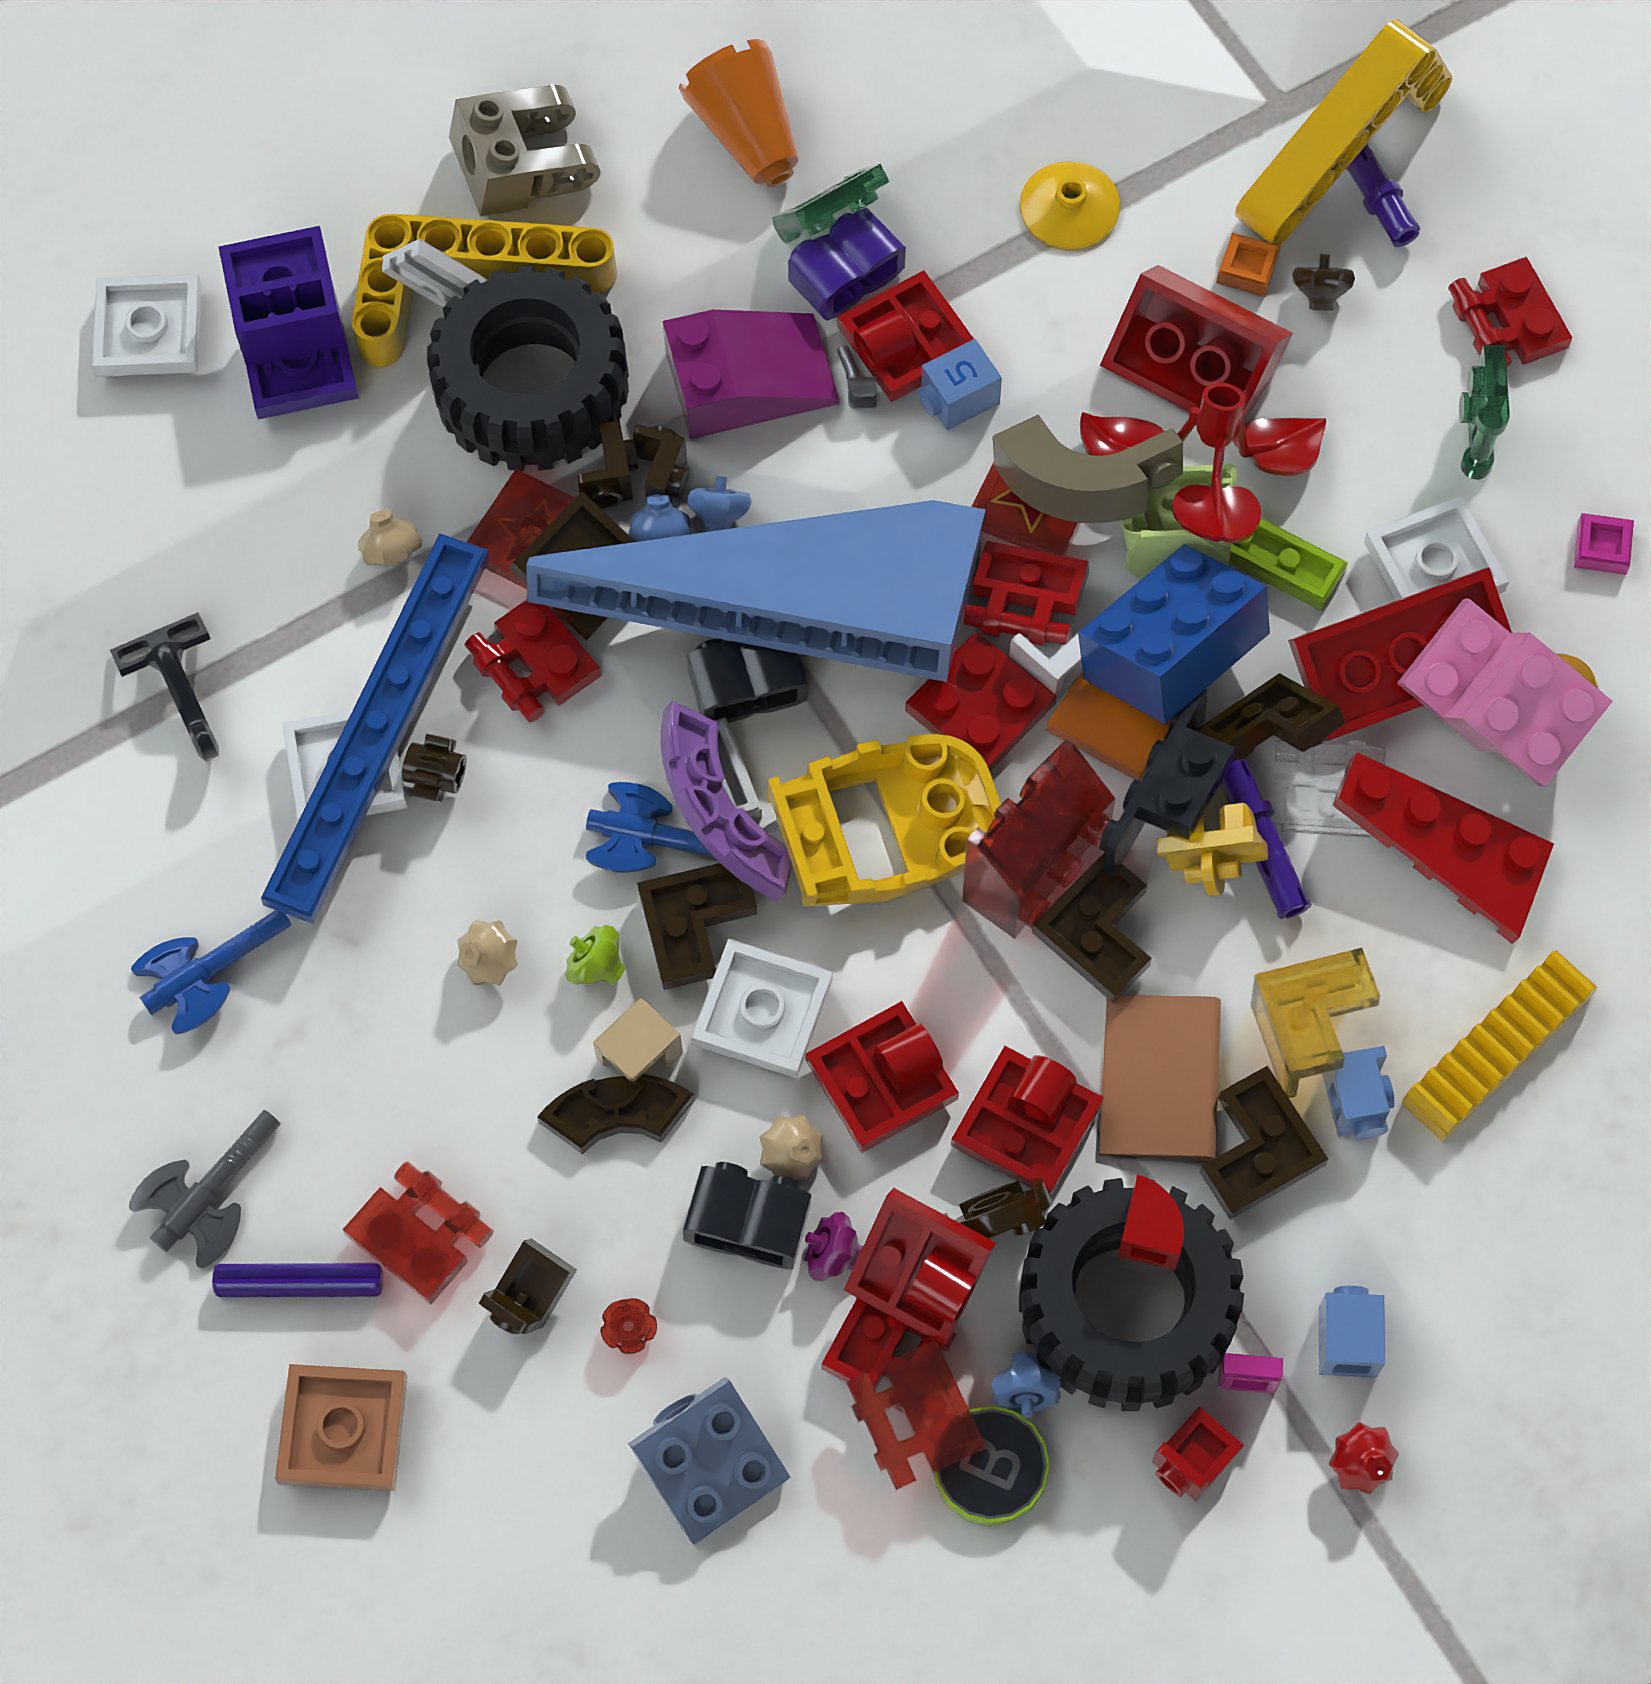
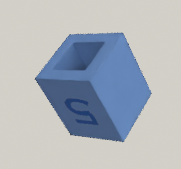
(959, 385)
(1351, 1333)

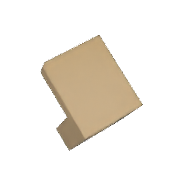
(638, 1041)

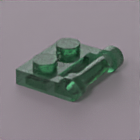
(817, 212)
(1485, 410)

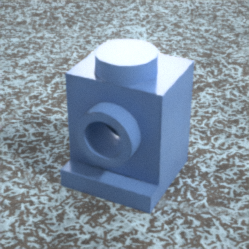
(1360, 1094)

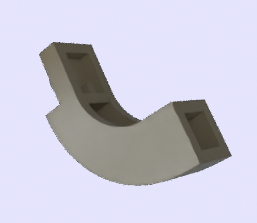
(1079, 484)

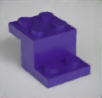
(288, 322)

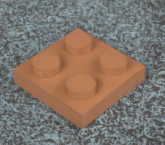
(341, 1427)

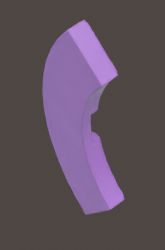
(728, 833)

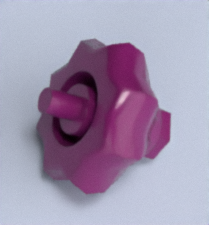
(832, 1247)

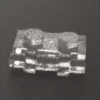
(1306, 800)

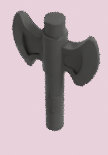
(191, 1207)

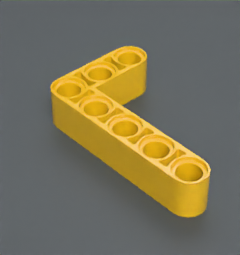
(1388, 71)
(468, 244)

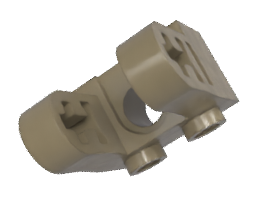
(494, 158)

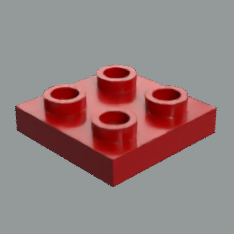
(903, 332)
(882, 1076)
(1027, 1119)
(919, 1266)

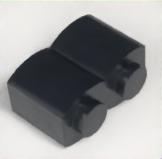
(744, 679)
(747, 1215)

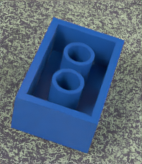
(1174, 633)

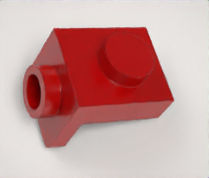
(1195, 1455)

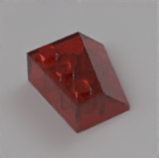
(1036, 841)

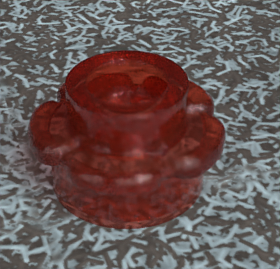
(623, 1311)

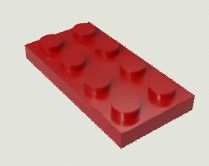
(1367, 654)

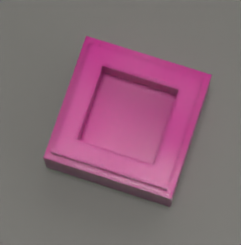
(1603, 543)
(1250, 1373)

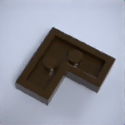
(1275, 709)
(678, 912)
(1084, 933)
(1275, 1148)

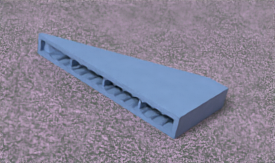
(837, 587)

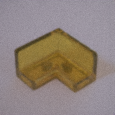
(1296, 1009)

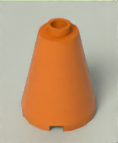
(745, 110)

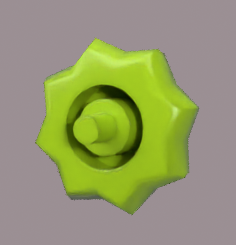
(595, 957)

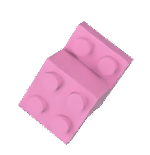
(1505, 692)

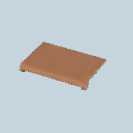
(1161, 1077)

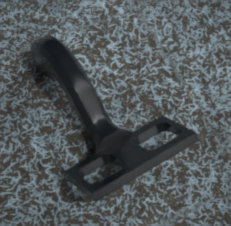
(167, 658)

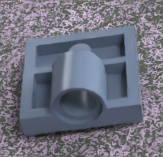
(708, 1459)

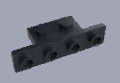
(1176, 787)

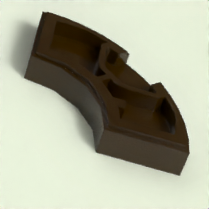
(614, 1107)

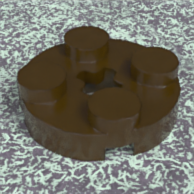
(1006, 1209)

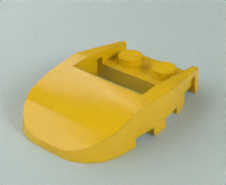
(933, 798)

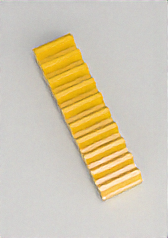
(1498, 1045)

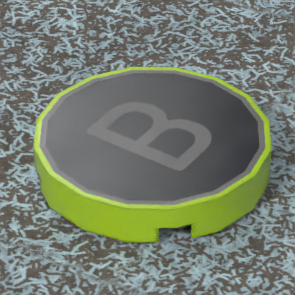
(1001, 1479)

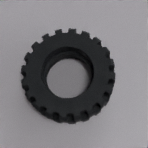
(518, 312)
(1113, 1367)

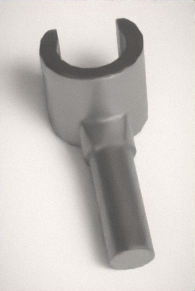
(861, 390)

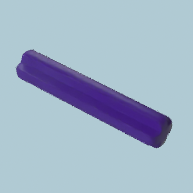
(298, 1280)

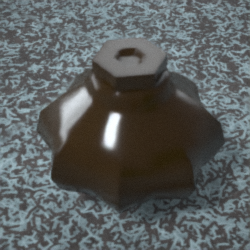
(1323, 283)

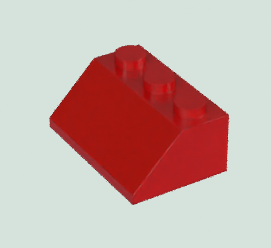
(1186, 338)

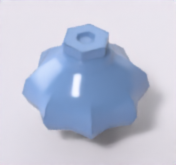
(718, 505)
(658, 520)
(1025, 1386)

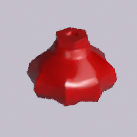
(1363, 1458)

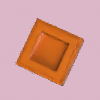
(1248, 264)

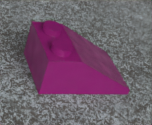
(746, 368)

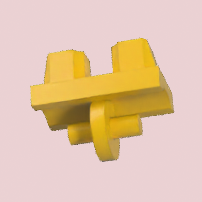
(1216, 854)

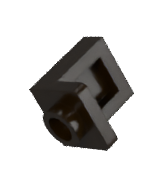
(669, 459)
(612, 485)
(528, 1289)

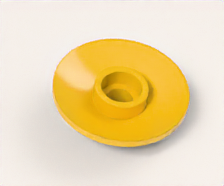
(1066, 221)

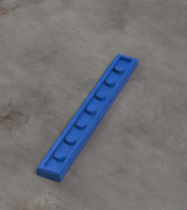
(375, 729)

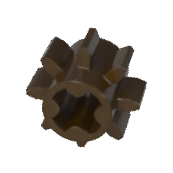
(434, 767)

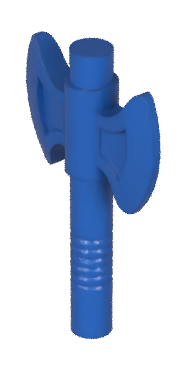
(634, 828)
(186, 980)

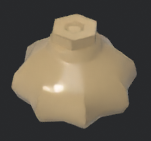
(388, 540)
(487, 952)
(791, 1147)

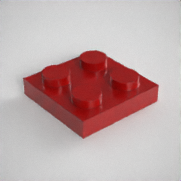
(983, 702)

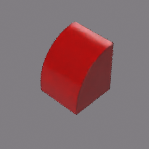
(1152, 1226)

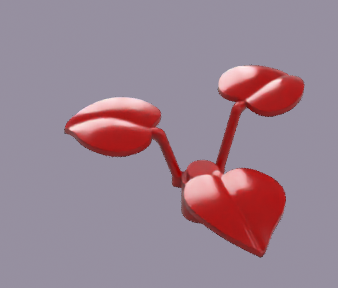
(1216, 512)

